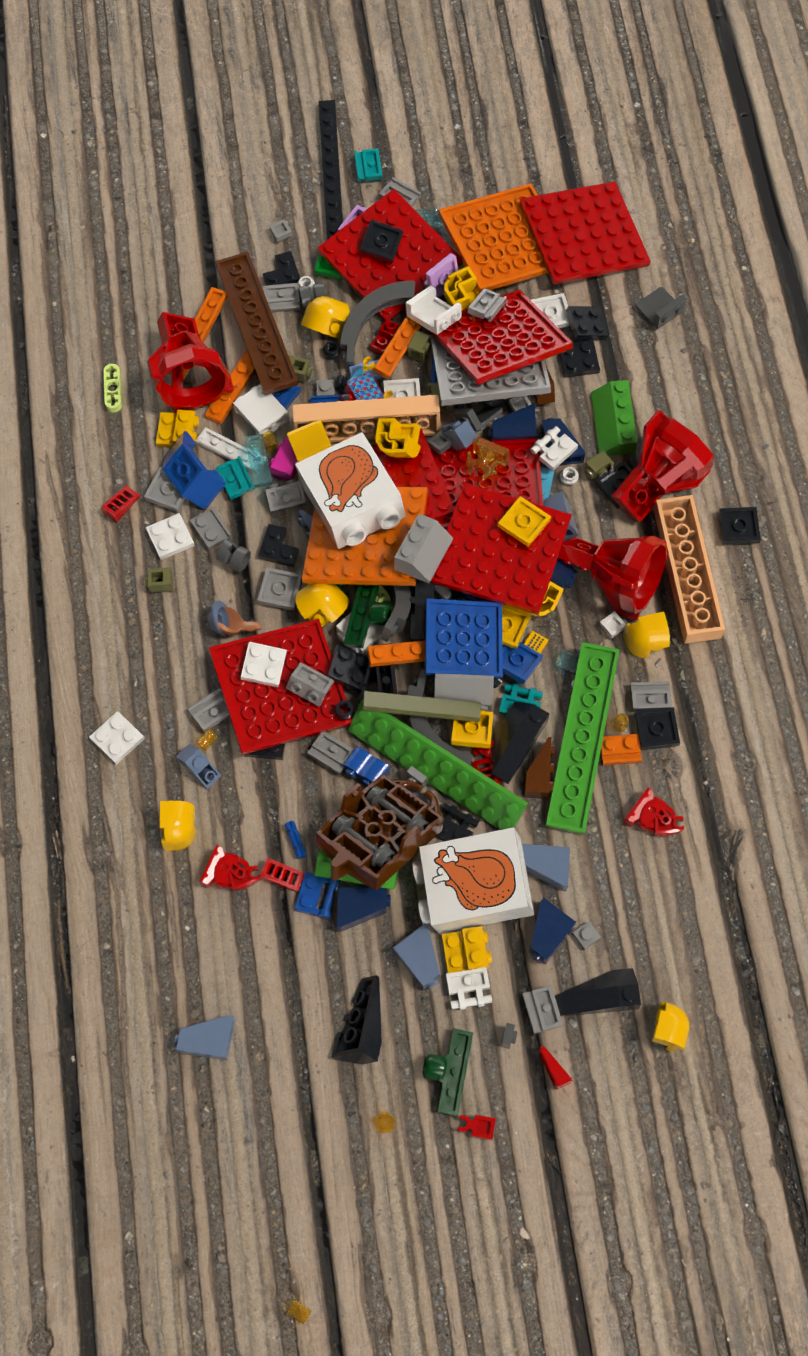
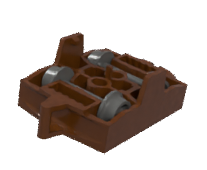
(374, 842)

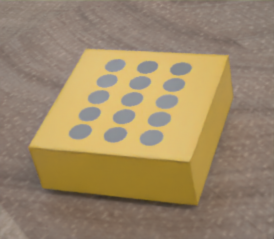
(536, 642)

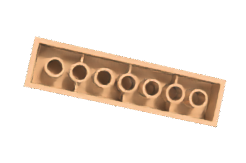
(350, 418)
(689, 570)

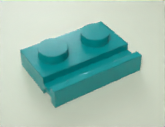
(368, 165)
(236, 477)

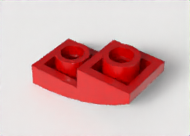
(384, 337)

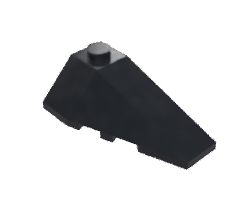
(519, 733)
(606, 993)
(361, 1035)

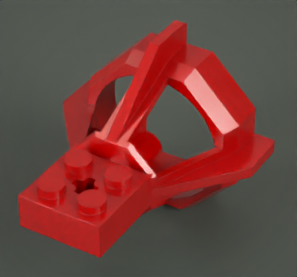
(181, 351)
(669, 462)
(623, 575)

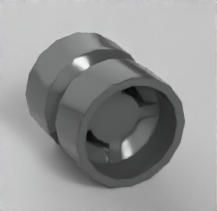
(309, 294)
(230, 554)

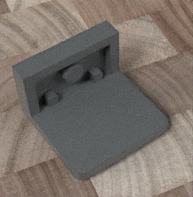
(661, 307)
(479, 420)

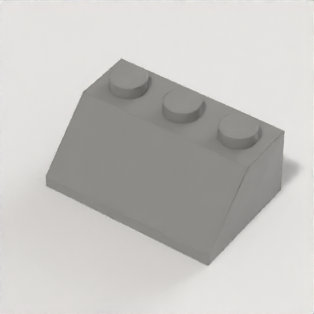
(422, 549)
(465, 688)

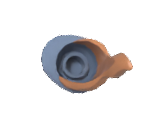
(227, 621)

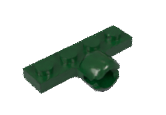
(365, 613)
(450, 1071)

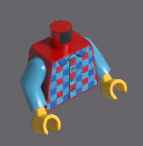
(363, 386)

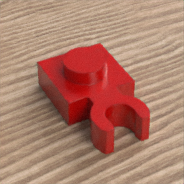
(481, 1127)

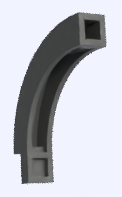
(378, 300)
(401, 604)
(421, 725)

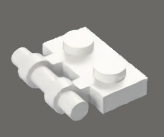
(558, 452)
(466, 982)

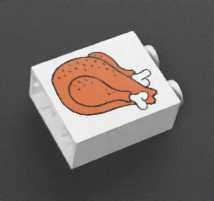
(351, 491)
(473, 881)

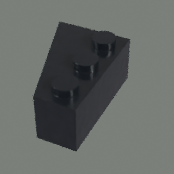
(417, 610)
(379, 679)

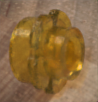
(384, 1116)

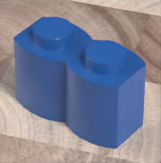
(365, 766)

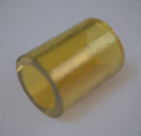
(270, 441)
(621, 727)
(207, 739)
(299, 1311)

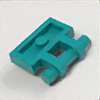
(507, 700)

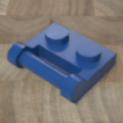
(310, 895)

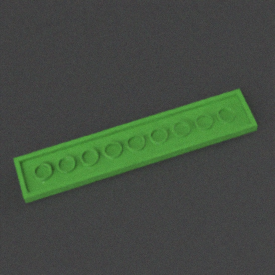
(582, 738)
(439, 766)

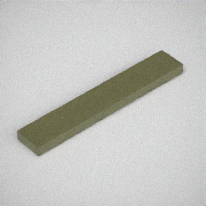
(421, 706)

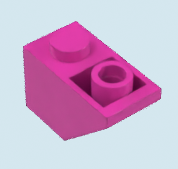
(284, 463)

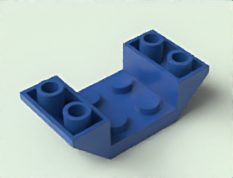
(190, 474)

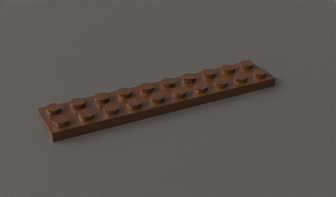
(256, 323)

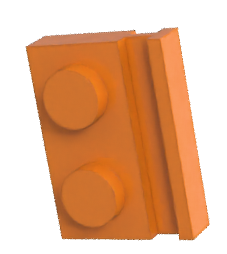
(621, 750)

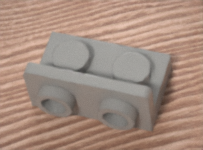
(286, 495)
(309, 684)

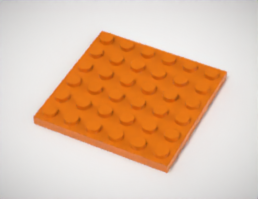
(495, 238)
(370, 560)

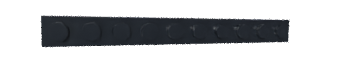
(330, 165)

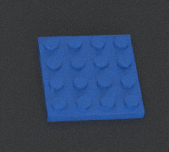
(463, 637)

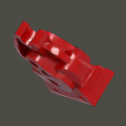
(652, 815)
(225, 871)

